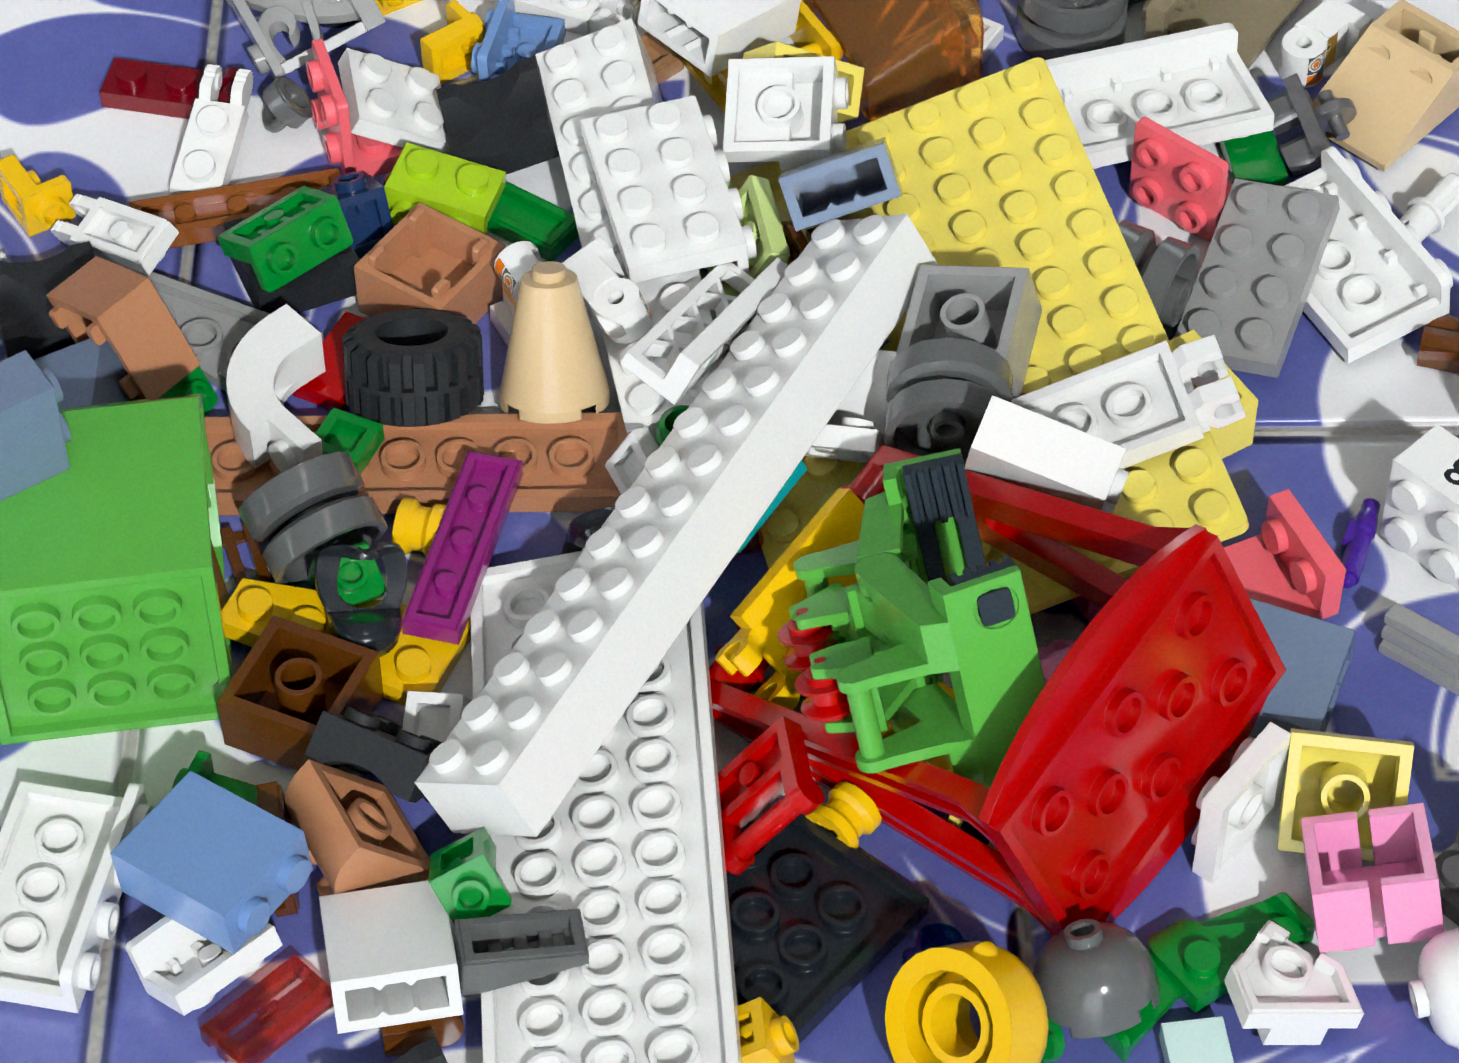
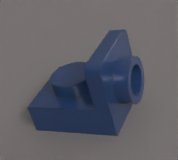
(364, 209)

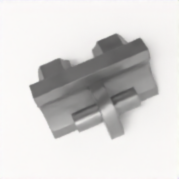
(1297, 109)

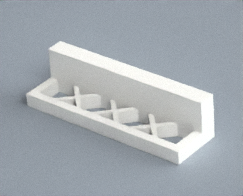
(710, 337)

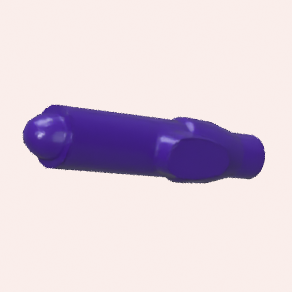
(1357, 540)

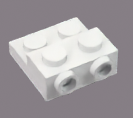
(784, 110)

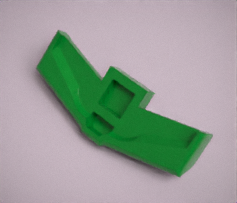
(1197, 956)

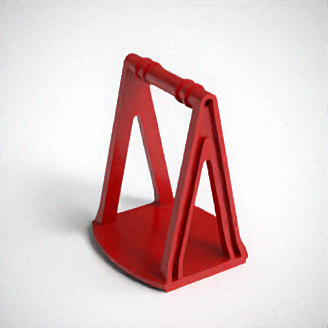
(1116, 739)

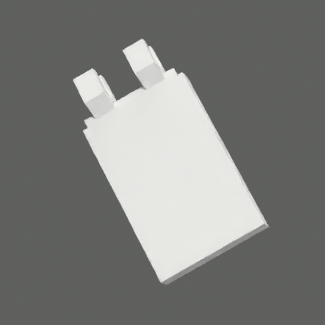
(1146, 399)

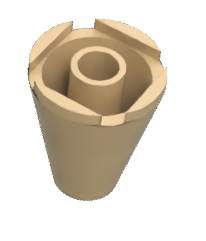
(552, 351)

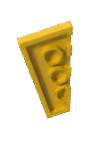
(409, 666)

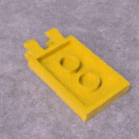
(769, 602)

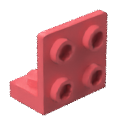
(331, 113)
(1178, 179)
(1290, 562)

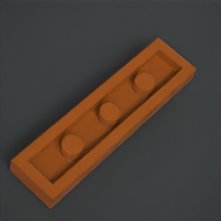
(202, 213)

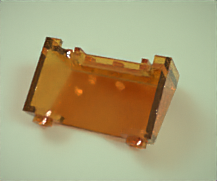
(906, 47)

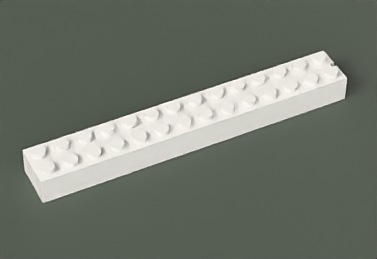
(674, 531)

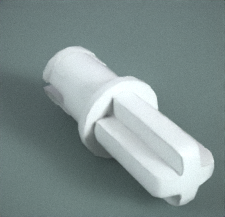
(1428, 212)

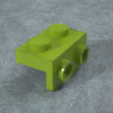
(444, 183)

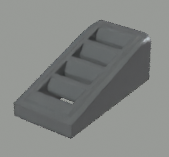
(488, 968)

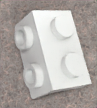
(189, 969)

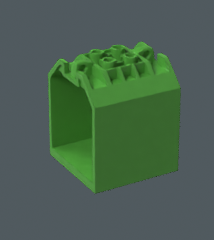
(114, 579)

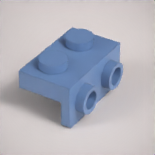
(513, 38)

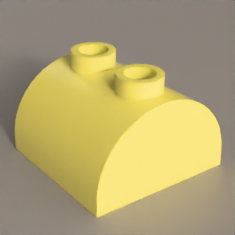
(1340, 775)

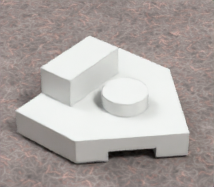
(1290, 991)

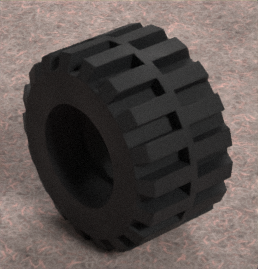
(413, 367)

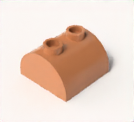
(353, 831)

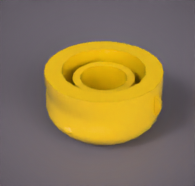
(931, 1007)

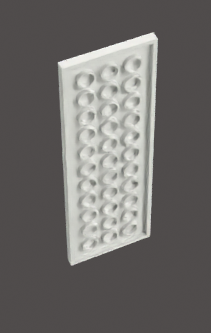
(630, 850)

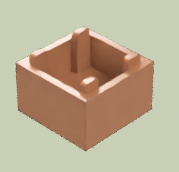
(431, 266)
(126, 310)

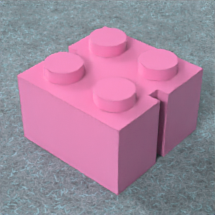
(1389, 899)

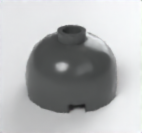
(1096, 978)

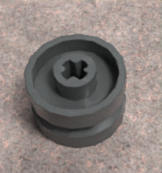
(1069, 26)
(1165, 269)
(941, 394)
(308, 511)

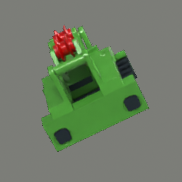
(914, 614)

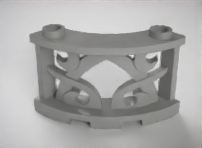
(283, 16)

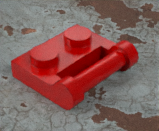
(757, 777)

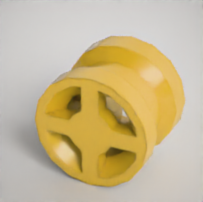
(416, 525)
(847, 814)

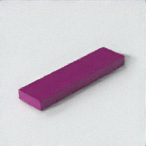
(462, 548)

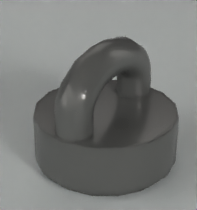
(287, 103)

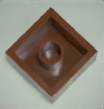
(287, 685)

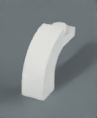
(261, 375)

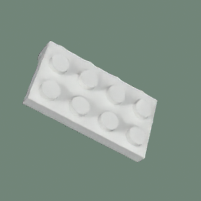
(1179, 80)
(667, 189)
(1374, 270)
(60, 890)

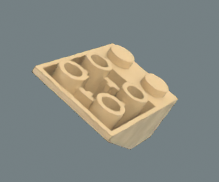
(1400, 82)

